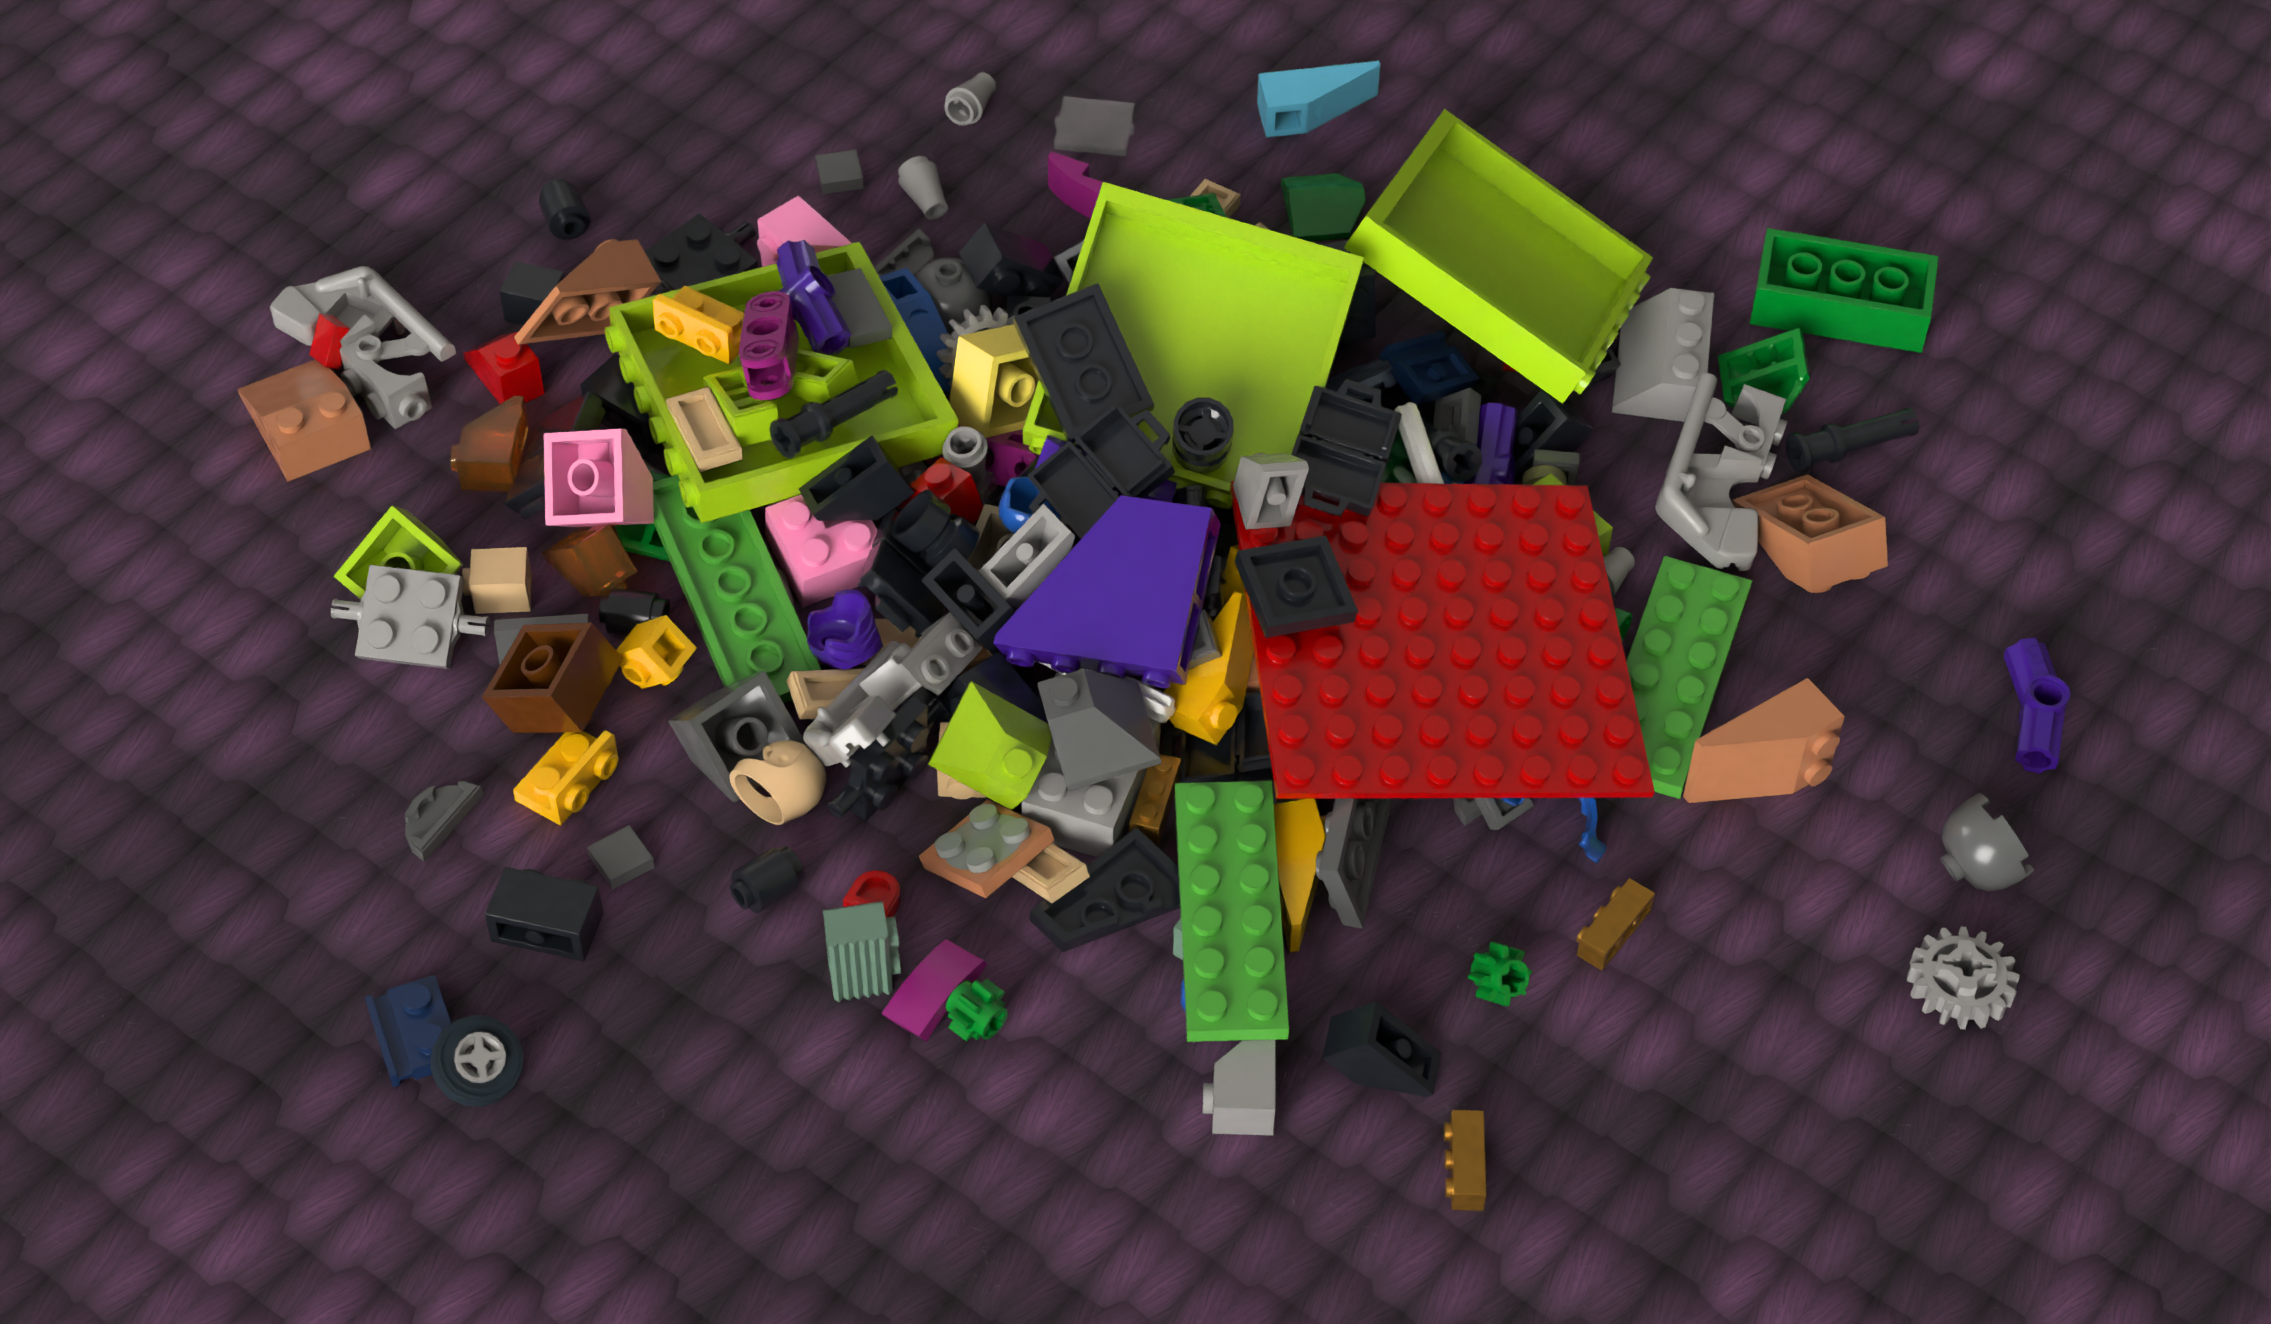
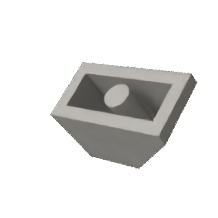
(1269, 489)
(1028, 557)
(1243, 1090)

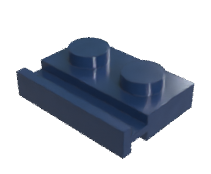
(1428, 368)
(408, 1026)

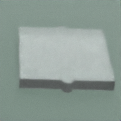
(1094, 126)

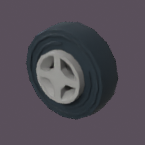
(489, 1048)

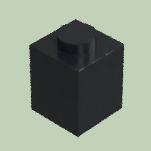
(526, 290)

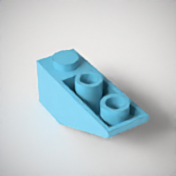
(1310, 97)

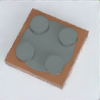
(986, 848)

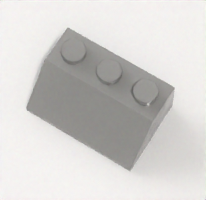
(1663, 354)

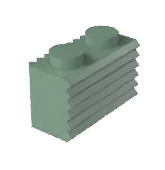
(861, 950)

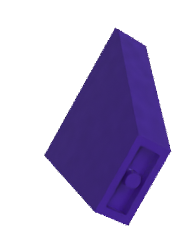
(1122, 596)

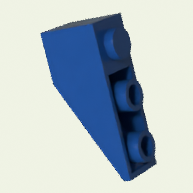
(920, 318)

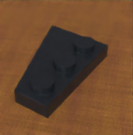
(1124, 889)

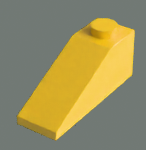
(1218, 687)
(1298, 840)

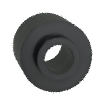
(564, 209)
(628, 607)
(766, 879)

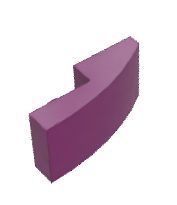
(1072, 184)
(924, 994)

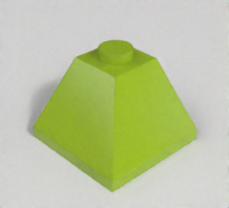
(397, 542)
(993, 747)

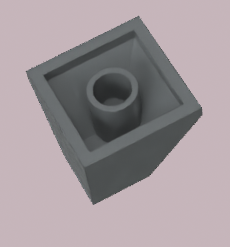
(1098, 726)
(734, 727)

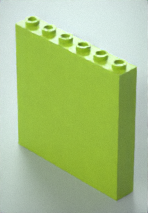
(1503, 257)
(1215, 317)
(906, 426)

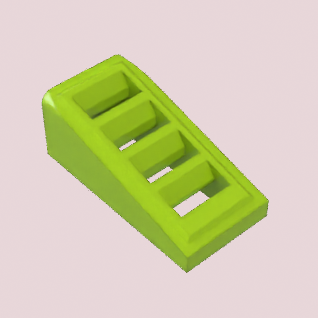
(822, 376)
(746, 416)

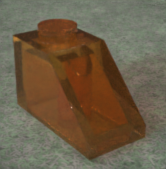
(492, 448)
(591, 560)

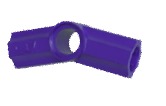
(811, 298)
(1496, 443)
(2042, 704)

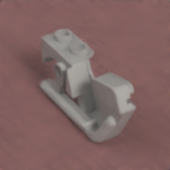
(367, 307)
(1698, 485)
(888, 681)

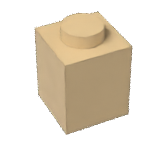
(499, 580)

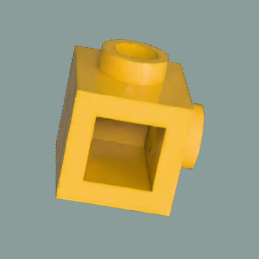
(654, 653)

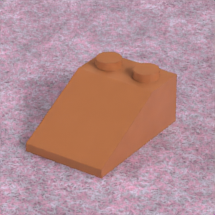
(581, 301)
(306, 418)
(1817, 533)
(1767, 749)

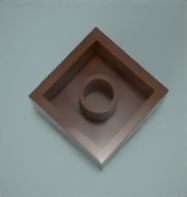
(552, 678)

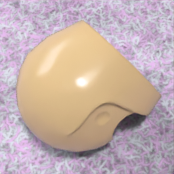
(789, 774)

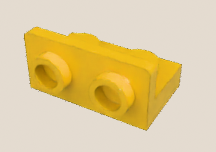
(700, 323)
(568, 774)

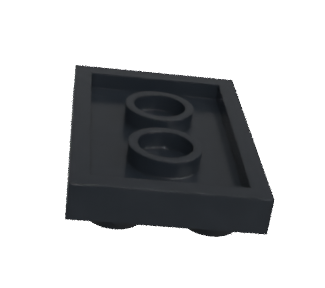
(1082, 359)

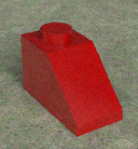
(507, 368)
(952, 486)

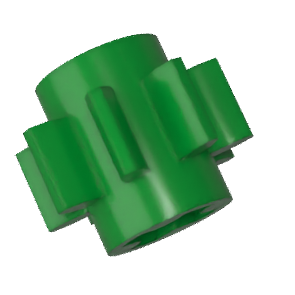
(1500, 974)
(976, 1009)

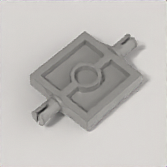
(410, 617)

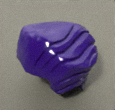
(844, 632)

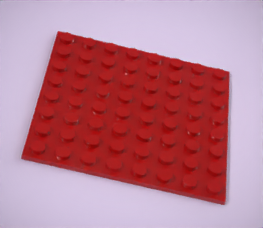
(1472, 659)

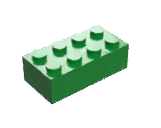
(1844, 290)

